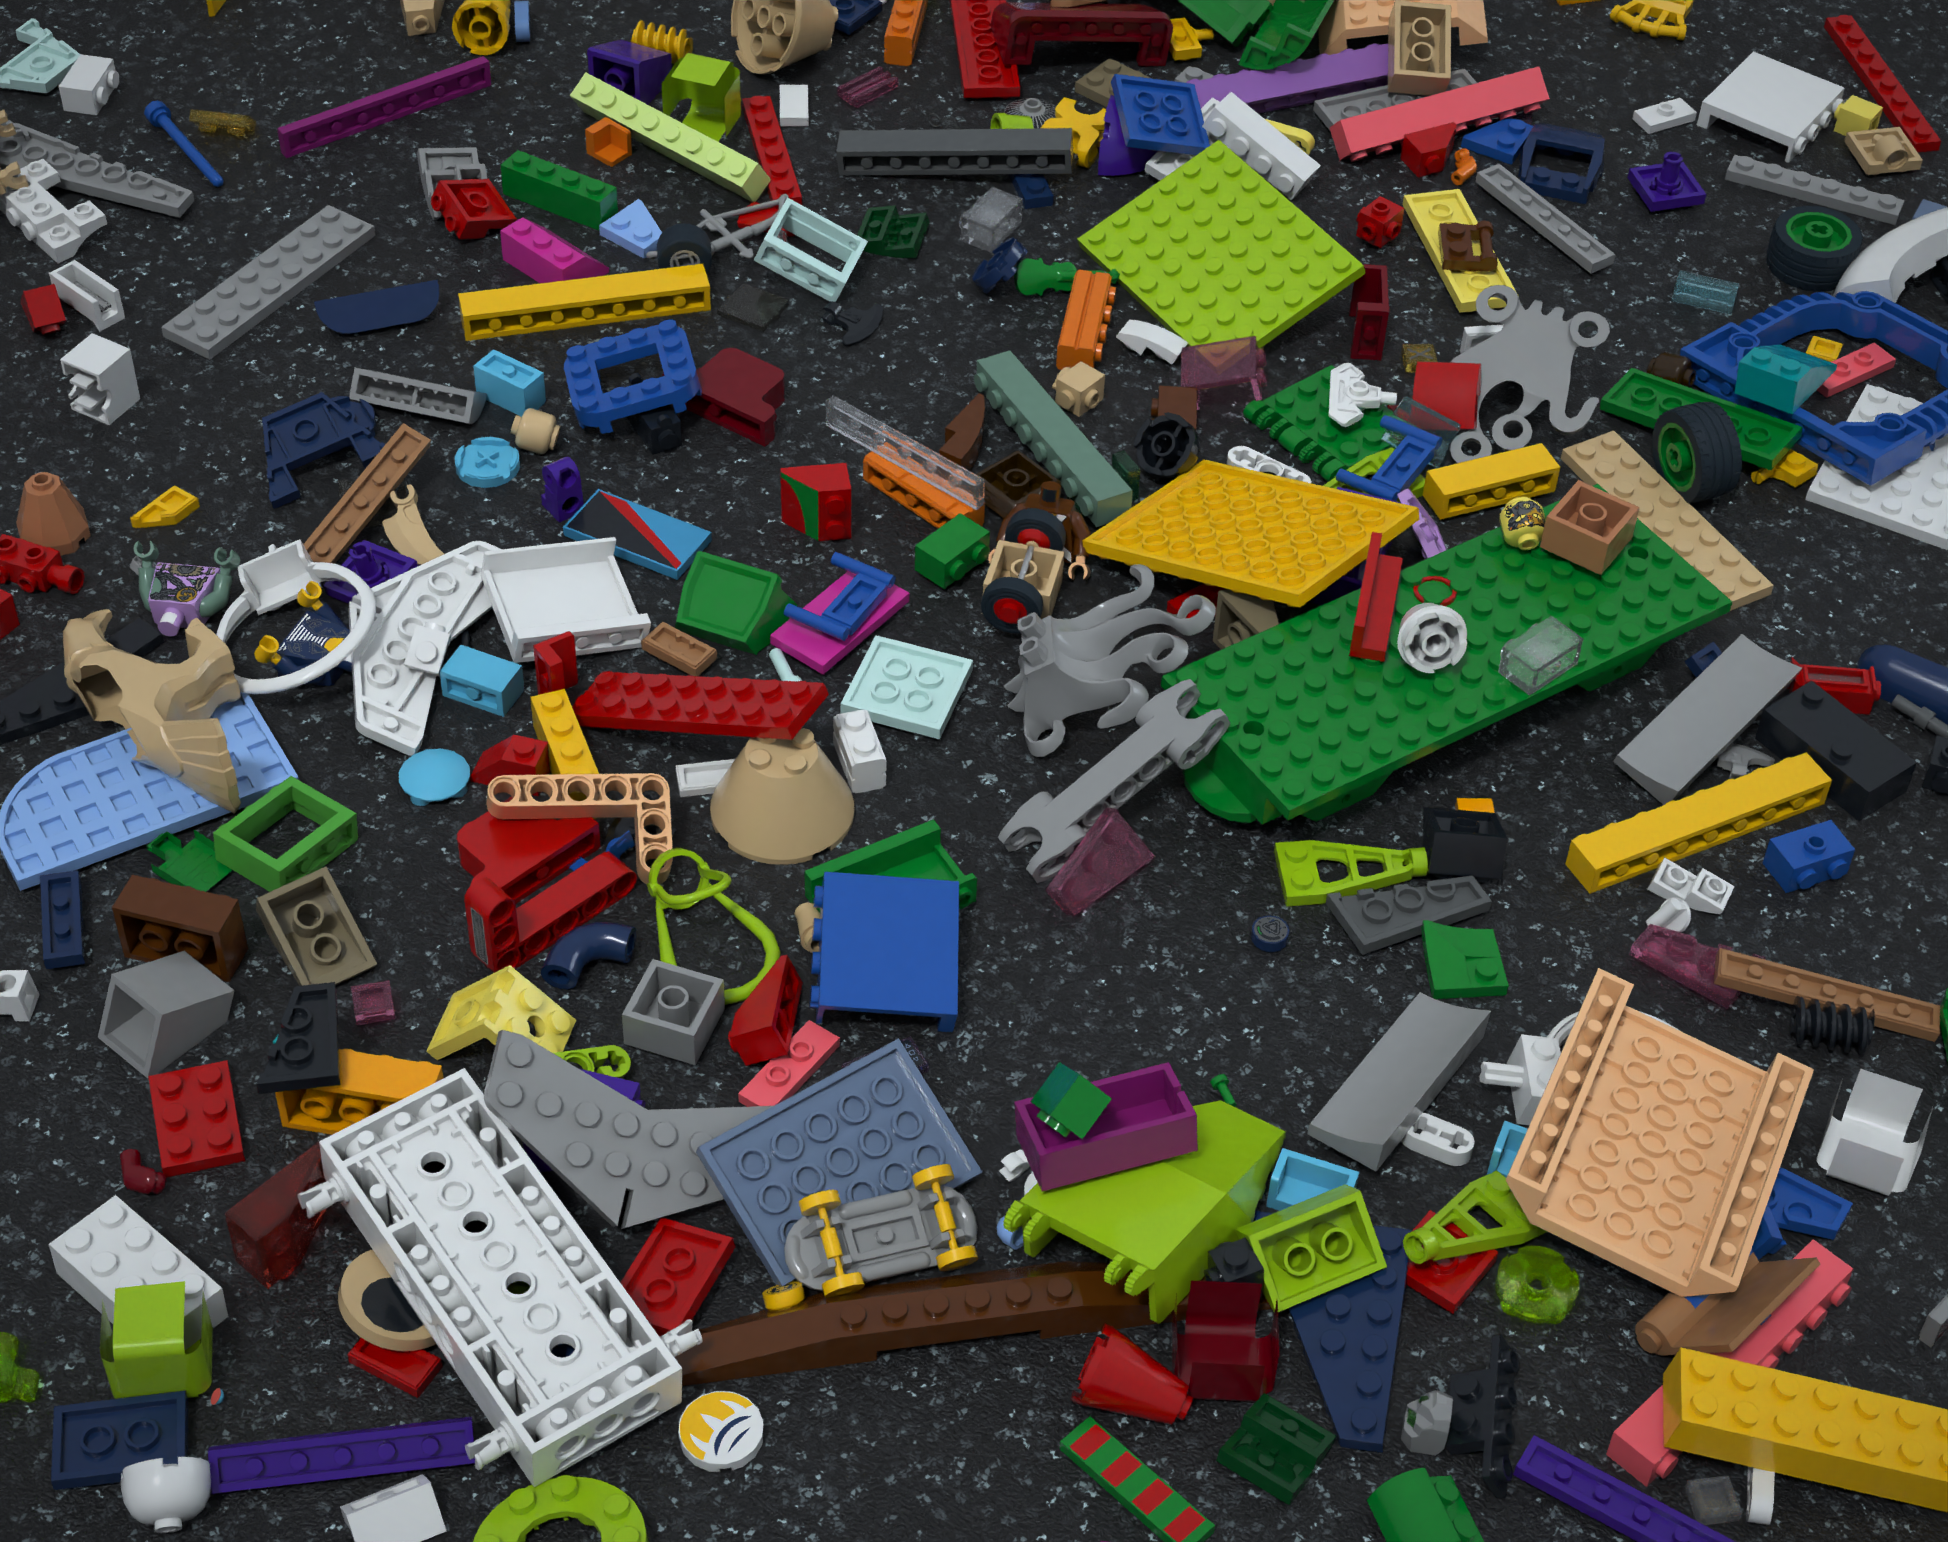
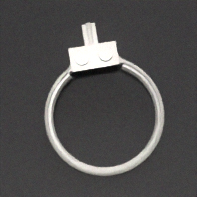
(275, 581)
(1531, 1067)

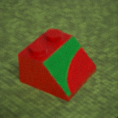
(817, 500)

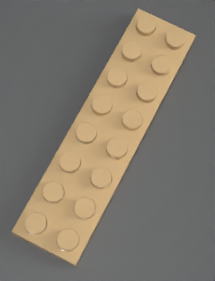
(1665, 512)

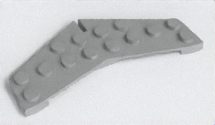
(603, 1138)

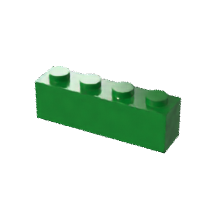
(558, 190)

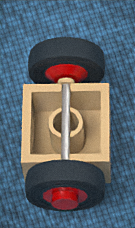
(1025, 570)

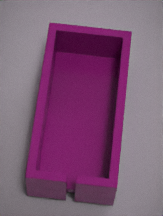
(1139, 1126)

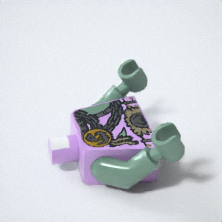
(181, 591)

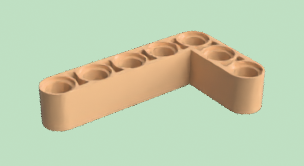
(595, 806)

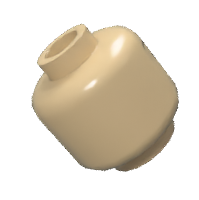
(535, 431)

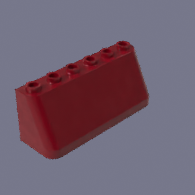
(1021, 24)

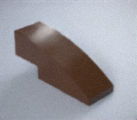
(965, 434)

